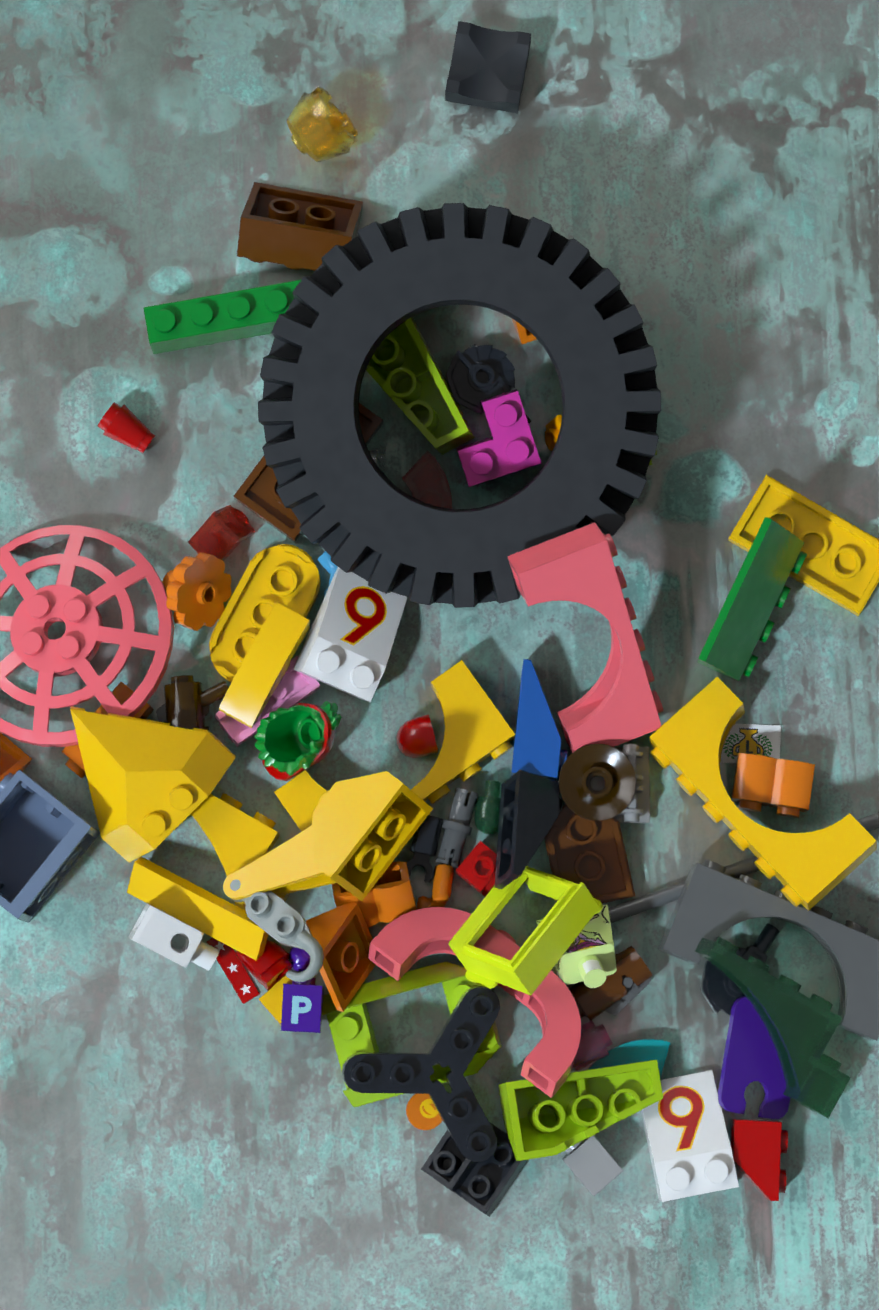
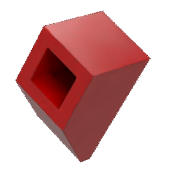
(757, 1154)

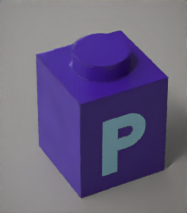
(302, 1007)

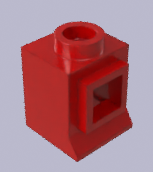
(479, 869)

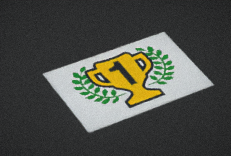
(752, 739)

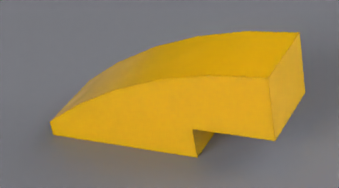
(264, 664)

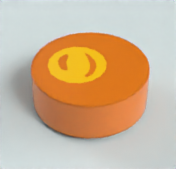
(422, 1112)

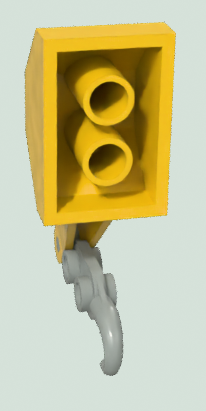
(350, 843)

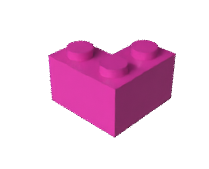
(509, 447)

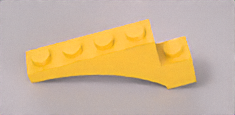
(235, 834)

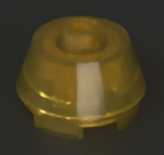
(320, 127)

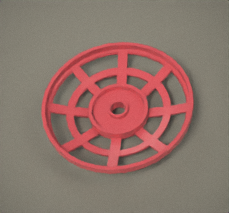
(82, 634)

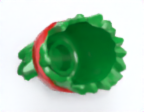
(296, 738)

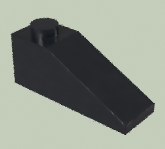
(526, 815)

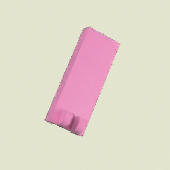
(290, 691)

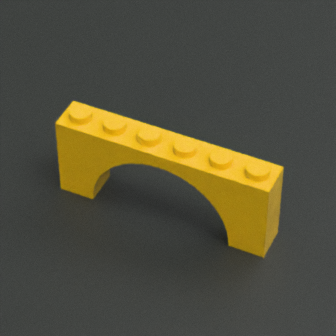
(471, 735)
(803, 862)

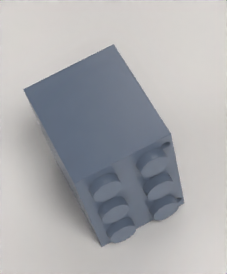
(37, 844)

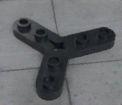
(453, 1048)

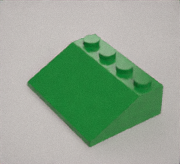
(751, 600)

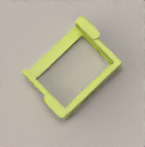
(543, 946)

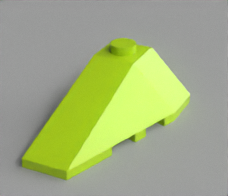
(578, 1110)

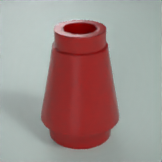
(125, 428)

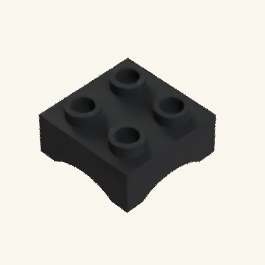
(488, 67)

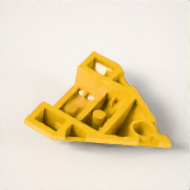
(145, 776)

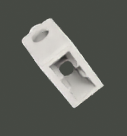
(155, 931)

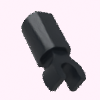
(425, 844)

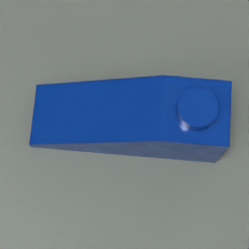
(536, 734)

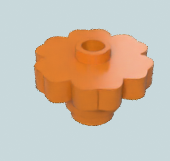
(197, 591)

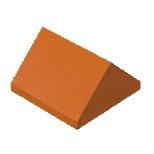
(345, 950)

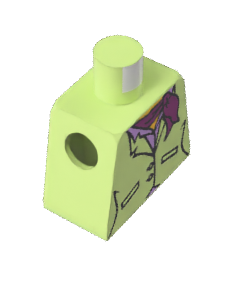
(590, 955)

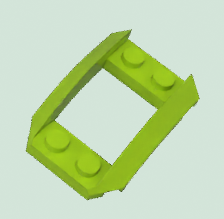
(354, 1031)

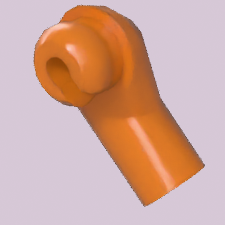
(441, 888)

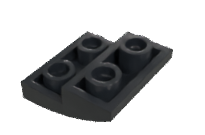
(476, 1182)

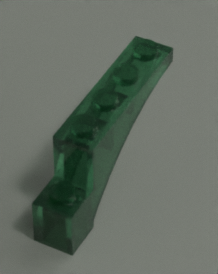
(795, 1023)

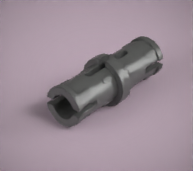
(457, 827)

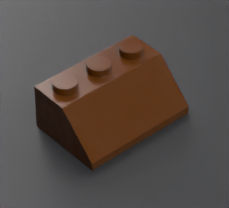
(295, 225)

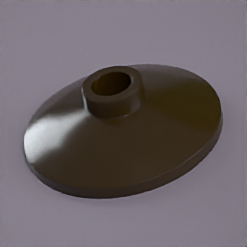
(585, 765)

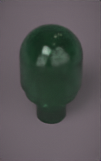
(488, 808)

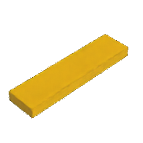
(196, 907)

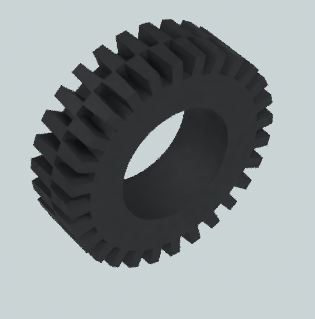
(430, 263)

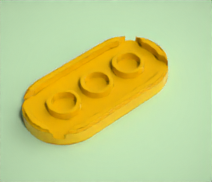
(273, 575)

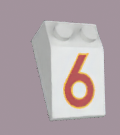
(351, 636)
(689, 1139)

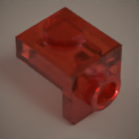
(222, 532)

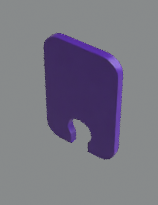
(751, 1058)

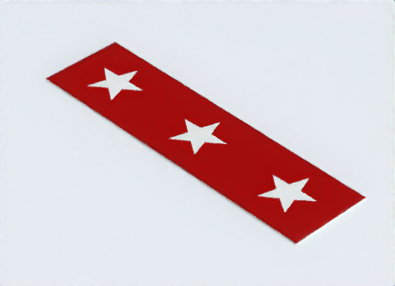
(234, 971)

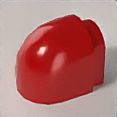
(417, 738)
(270, 966)

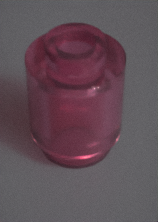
(592, 1045)

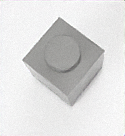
(592, 1164)

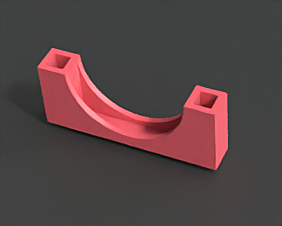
(582, 571)

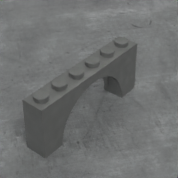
(717, 902)

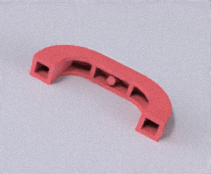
(429, 932)

